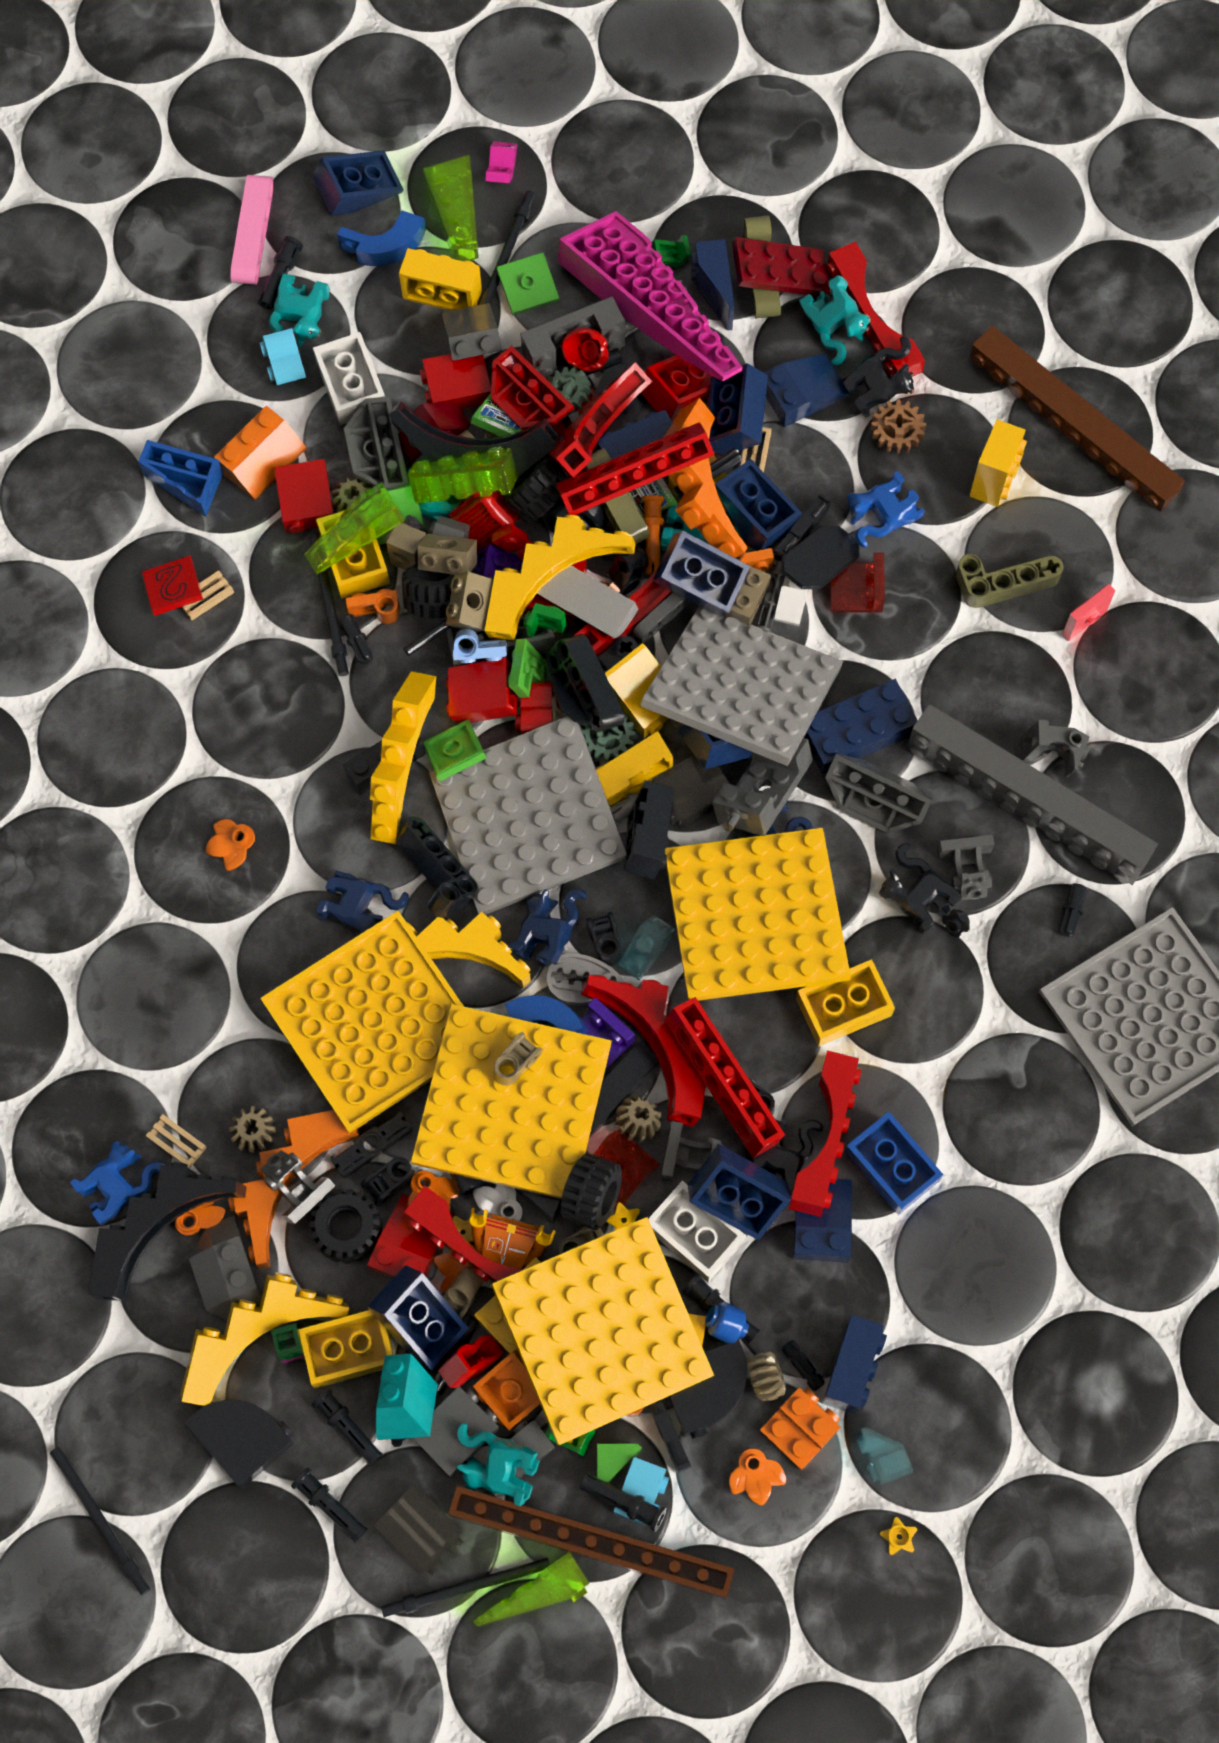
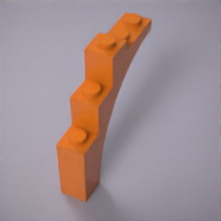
(701, 504)
(309, 1138)

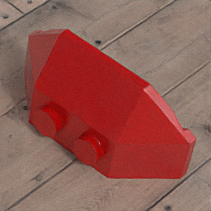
(524, 392)

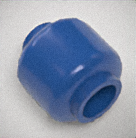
(726, 1322)

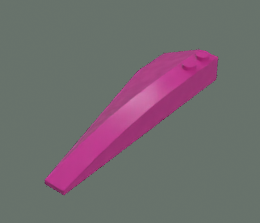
(619, 262)

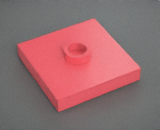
(1088, 612)

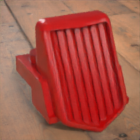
(484, 516)

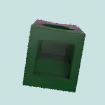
(287, 1343)

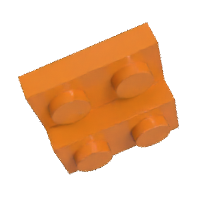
(508, 1391)
(801, 1427)

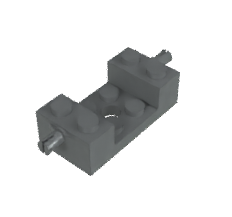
(545, 341)
(756, 810)

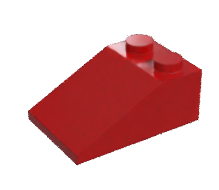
(675, 385)
(402, 1246)

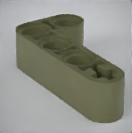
(765, 302)
(621, 510)
(1009, 576)

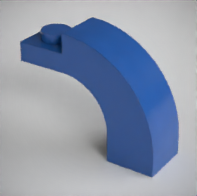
(387, 247)
(546, 1011)

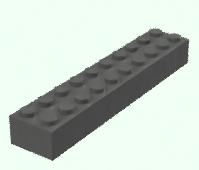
(1031, 795)

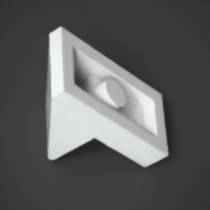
(790, 603)

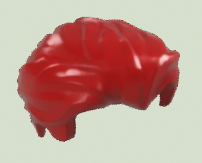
(585, 349)

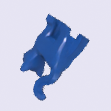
(886, 507)
(112, 1184)

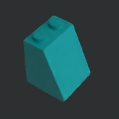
(404, 1399)

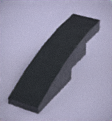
(622, 1083)

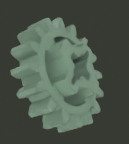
(572, 385)
(605, 745)

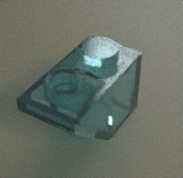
(646, 946)
(886, 1457)

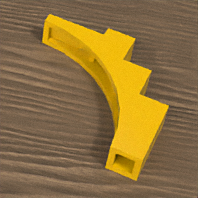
(541, 562)
(397, 751)
(473, 943)
(279, 1305)

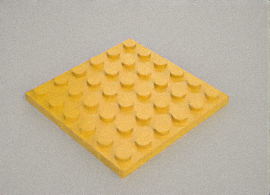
(756, 914)
(367, 1020)
(516, 1132)
(602, 1330)

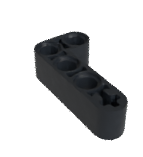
(588, 680)
(439, 866)

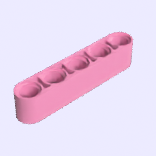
(252, 229)

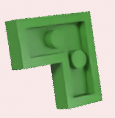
(526, 668)

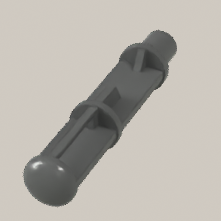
(771, 598)

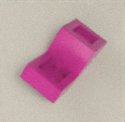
(501, 162)

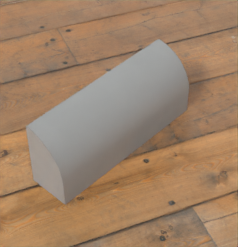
(590, 601)

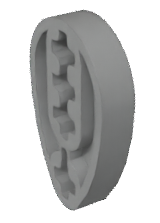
(579, 965)

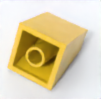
(630, 682)

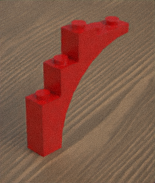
(595, 417)
(645, 1011)

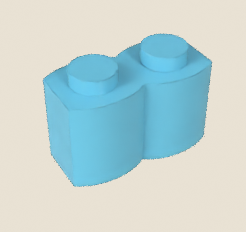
(283, 356)

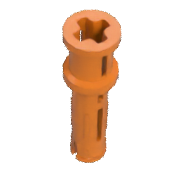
(653, 520)

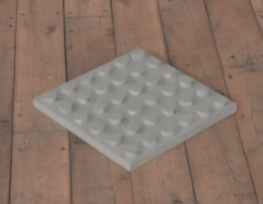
(742, 685)
(530, 815)
(1144, 1015)

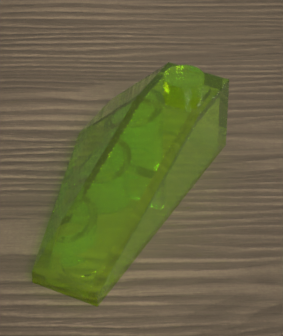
(358, 525)
(553, 1586)

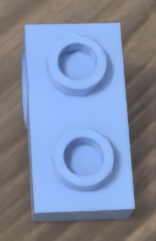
(490, 650)

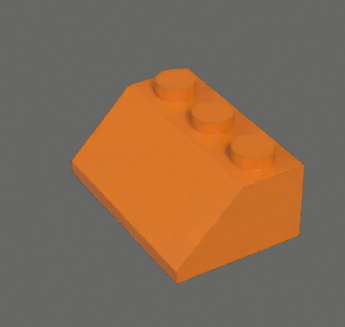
(258, 449)

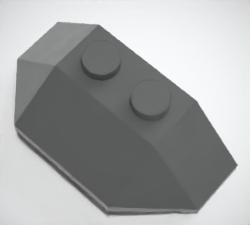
(375, 445)
(876, 794)
(224, 1268)

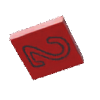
(172, 585)

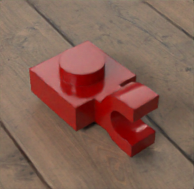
(510, 539)

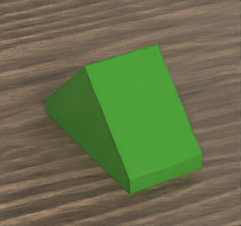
(614, 1458)

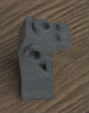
(1046, 737)
(968, 853)
(678, 1152)
(304, 1195)

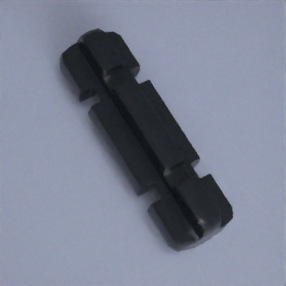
(803, 1365)

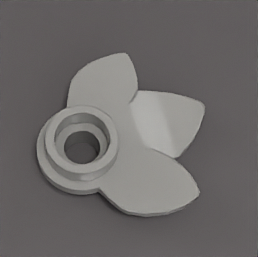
(497, 1200)

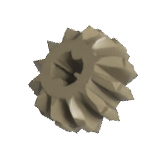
(348, 493)
(628, 1117)
(242, 1124)
(766, 1376)

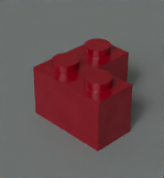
(440, 415)

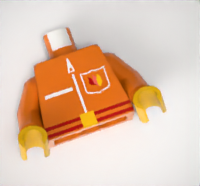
(508, 1240)

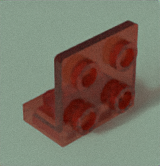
(860, 587)
(633, 1160)

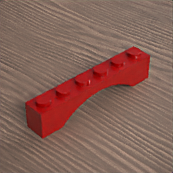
(851, 265)
(646, 598)
(812, 1183)
(432, 1215)

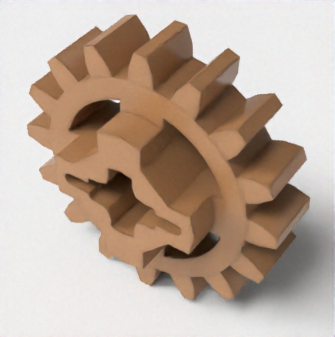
(892, 436)

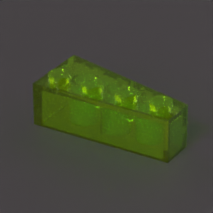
(453, 201)
(463, 475)

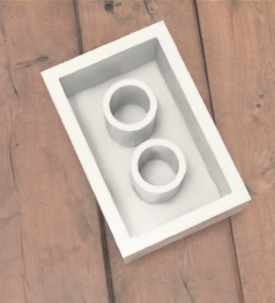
(347, 374)
(694, 1234)

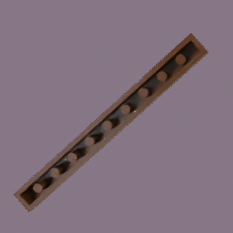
(1076, 419)
(591, 1542)

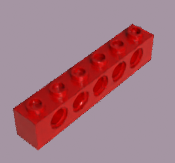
(635, 469)
(724, 1077)

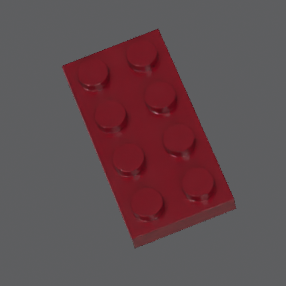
(780, 267)

